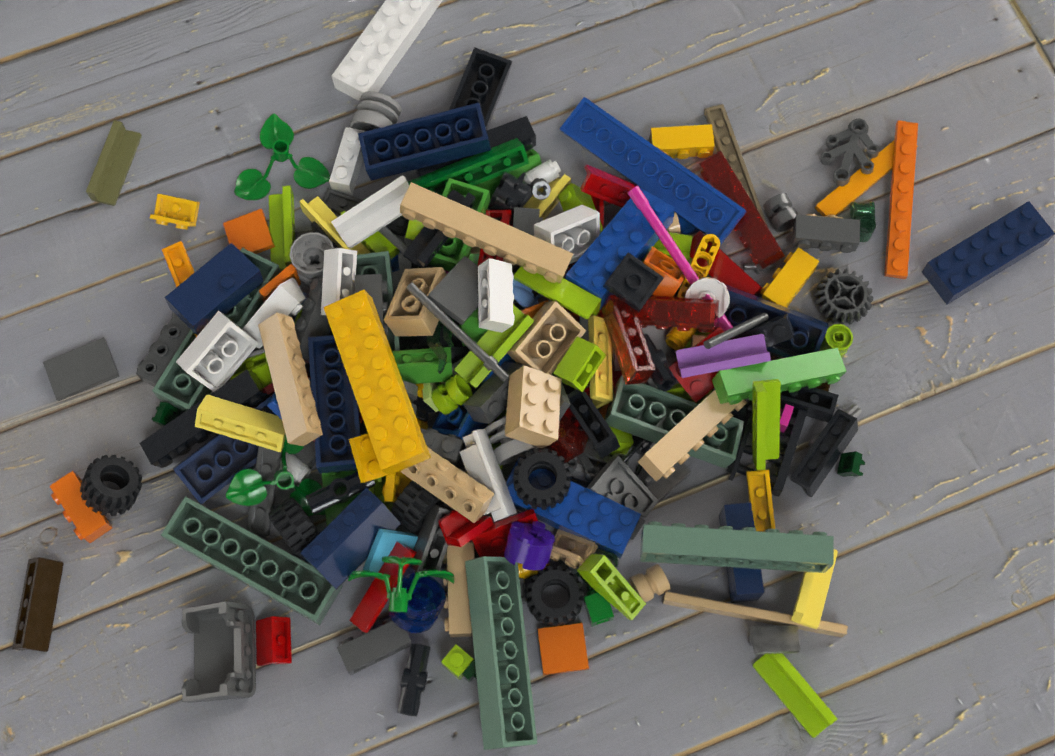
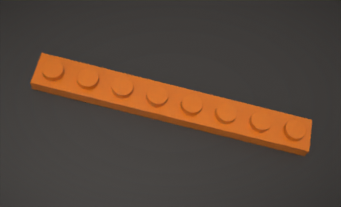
(901, 200)

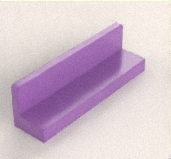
(723, 356)

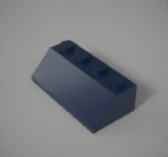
(349, 538)

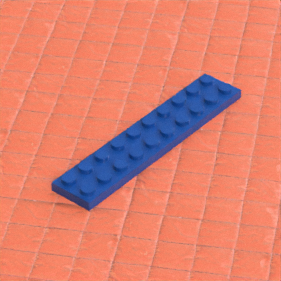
(652, 170)

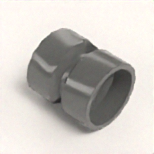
(780, 211)

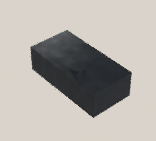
(482, 82)

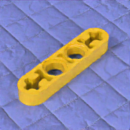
(701, 272)

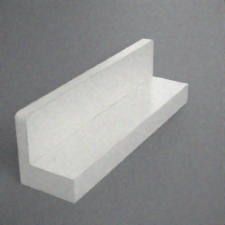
(371, 213)
(491, 464)

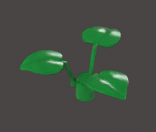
(278, 136)
(248, 486)
(399, 597)

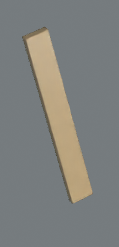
(749, 613)

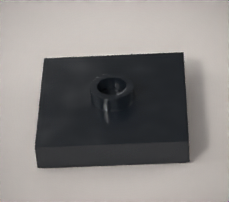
(633, 282)

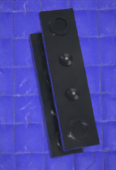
(784, 461)

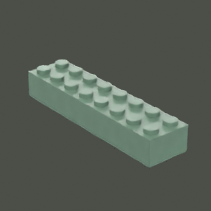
(181, 388)
(737, 547)
(251, 560)
(500, 653)

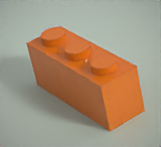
(87, 522)

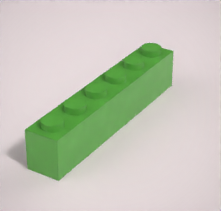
(793, 372)

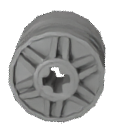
(375, 111)
(309, 250)
(510, 448)

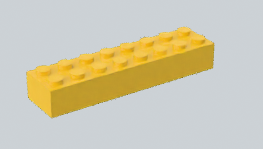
(376, 383)

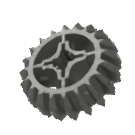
(838, 283)

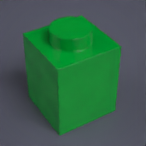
(597, 608)

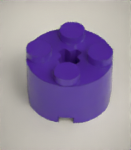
(529, 545)

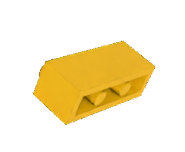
(684, 141)
(790, 278)

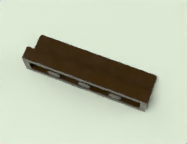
(38, 605)

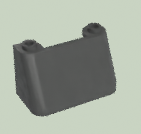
(221, 652)

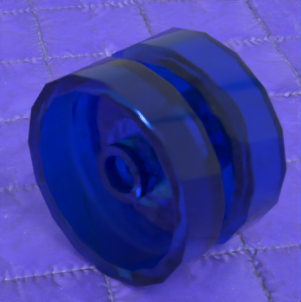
(424, 606)

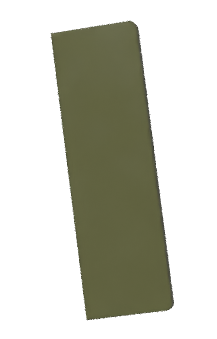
(113, 164)

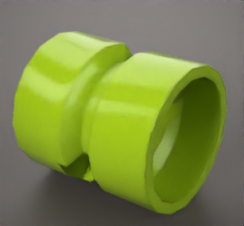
(838, 337)
(451, 394)

